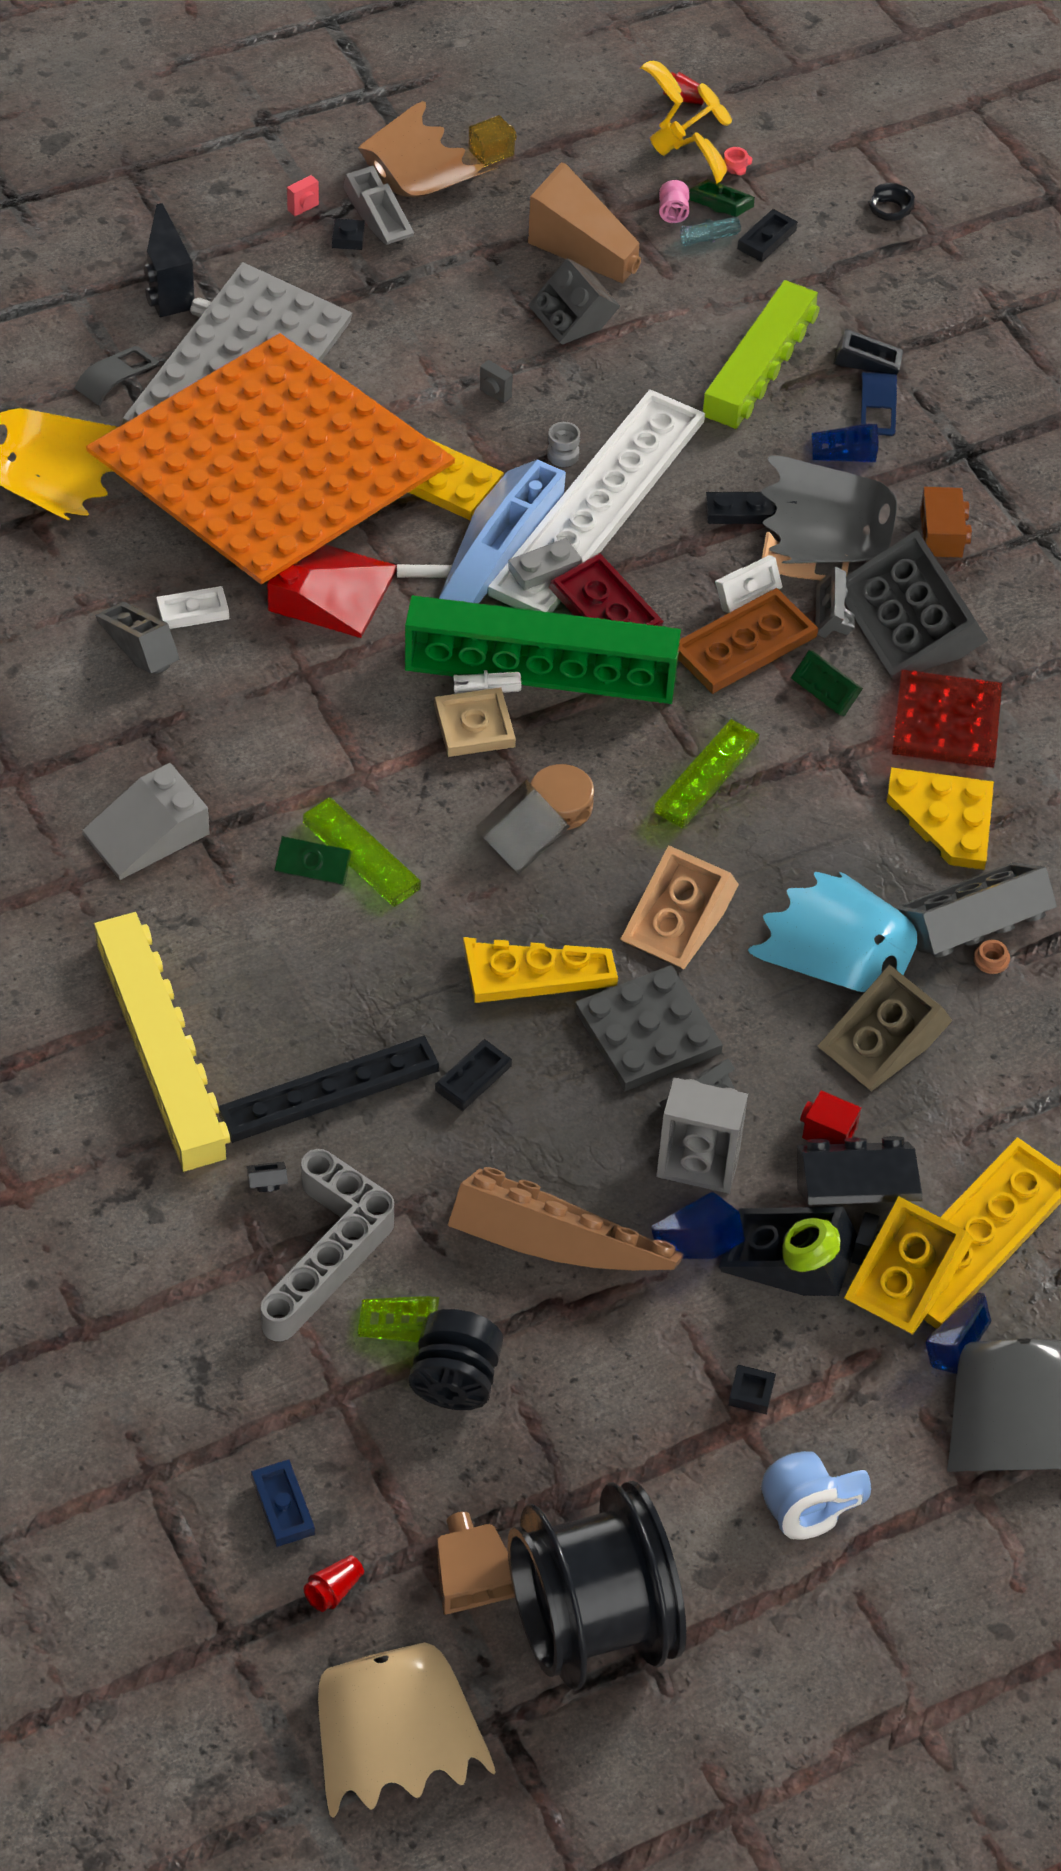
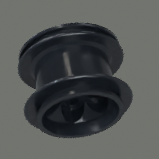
(597, 1584)

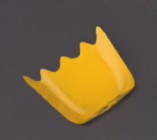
(57, 453)

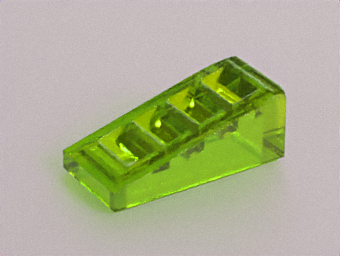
(412, 1306)

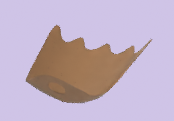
(411, 152)

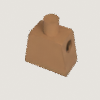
(472, 1565)

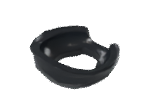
(892, 193)

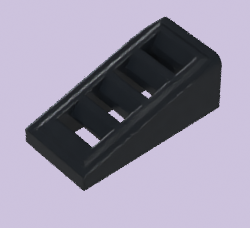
(862, 351)

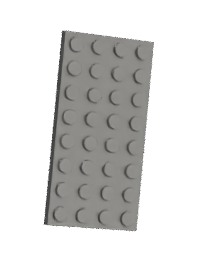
(240, 317)

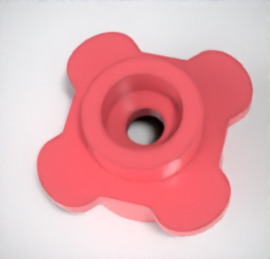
(737, 160)

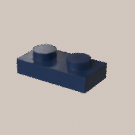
(283, 1503)

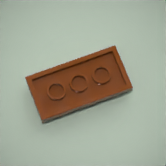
(745, 640)

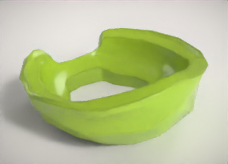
(814, 1255)

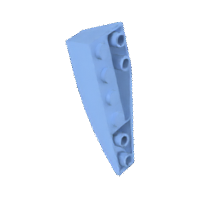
(501, 528)

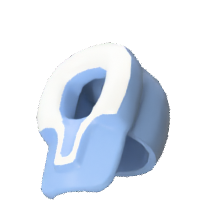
(807, 1498)

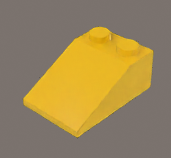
(908, 1265)

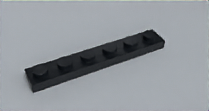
(328, 1088)

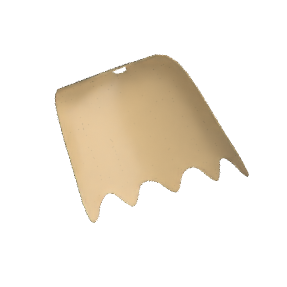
(394, 1724)

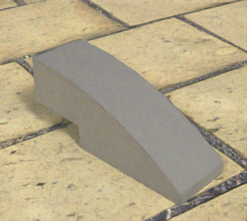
(377, 205)

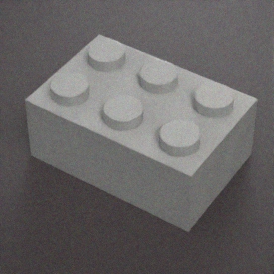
(701, 1135)

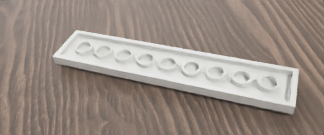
(606, 491)

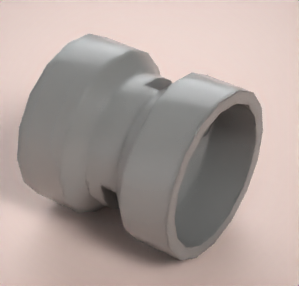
(563, 444)

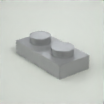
(544, 563)

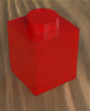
(830, 1118)

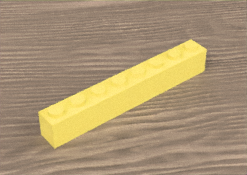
(160, 1041)

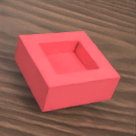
(303, 195)

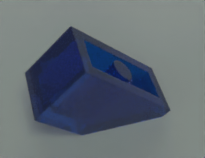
(702, 1228)

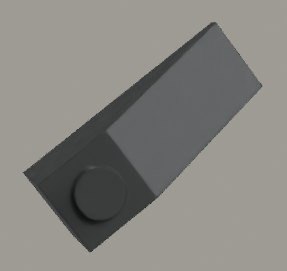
(140, 636)

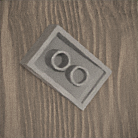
(148, 822)

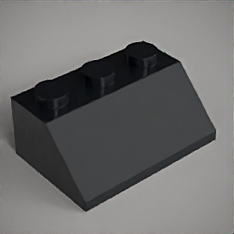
(857, 1171)

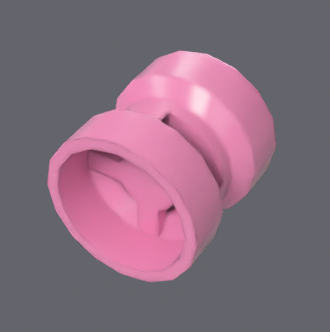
(674, 201)

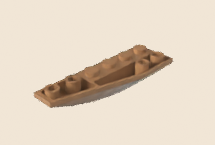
(551, 1228)

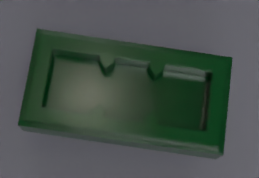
(721, 198)
(826, 683)
(313, 860)

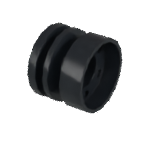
(456, 1359)

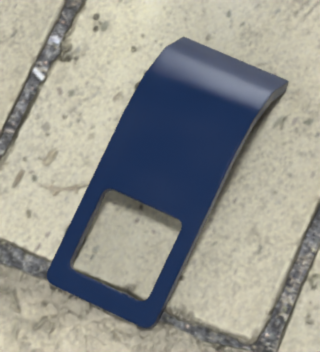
(879, 392)

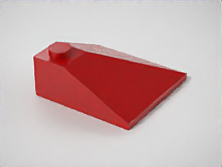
(331, 589)

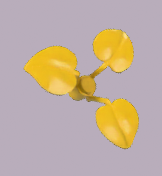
(672, 134)

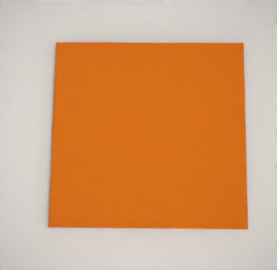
(270, 457)

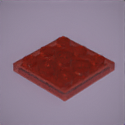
(947, 718)

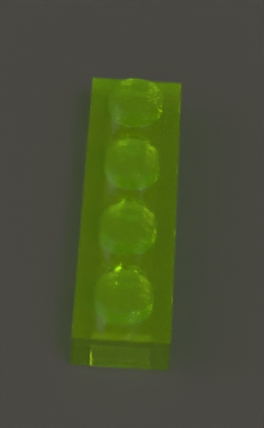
(706, 773)
(368, 856)

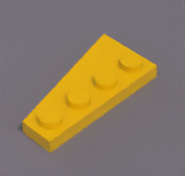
(514, 971)

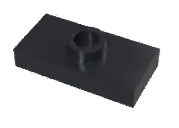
(473, 1075)

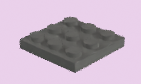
(648, 1027)

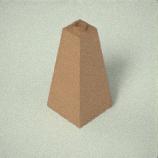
(578, 226)

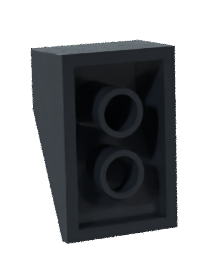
(168, 268)
(762, 1251)

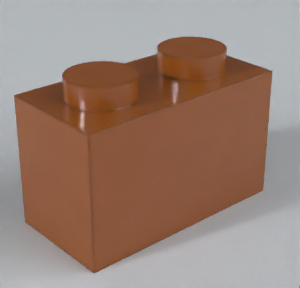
(944, 521)

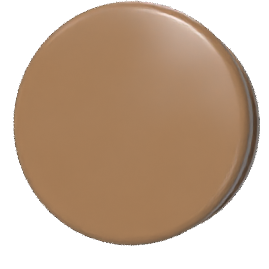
(567, 791)

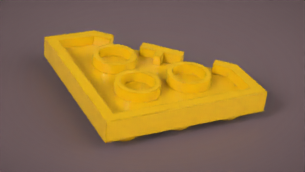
(946, 811)

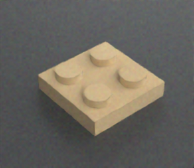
(474, 722)

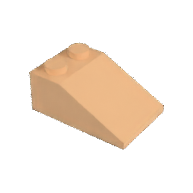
(679, 907)

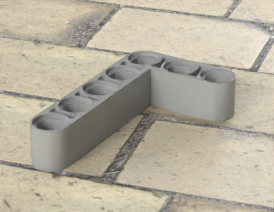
(333, 1247)

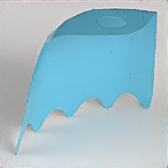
(833, 931)

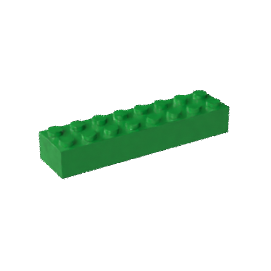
(543, 647)

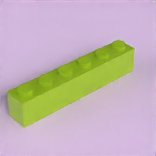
(760, 354)

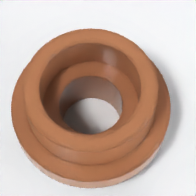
(995, 950)

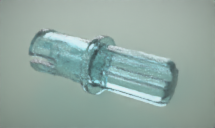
(710, 230)

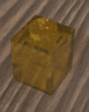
(492, 140)

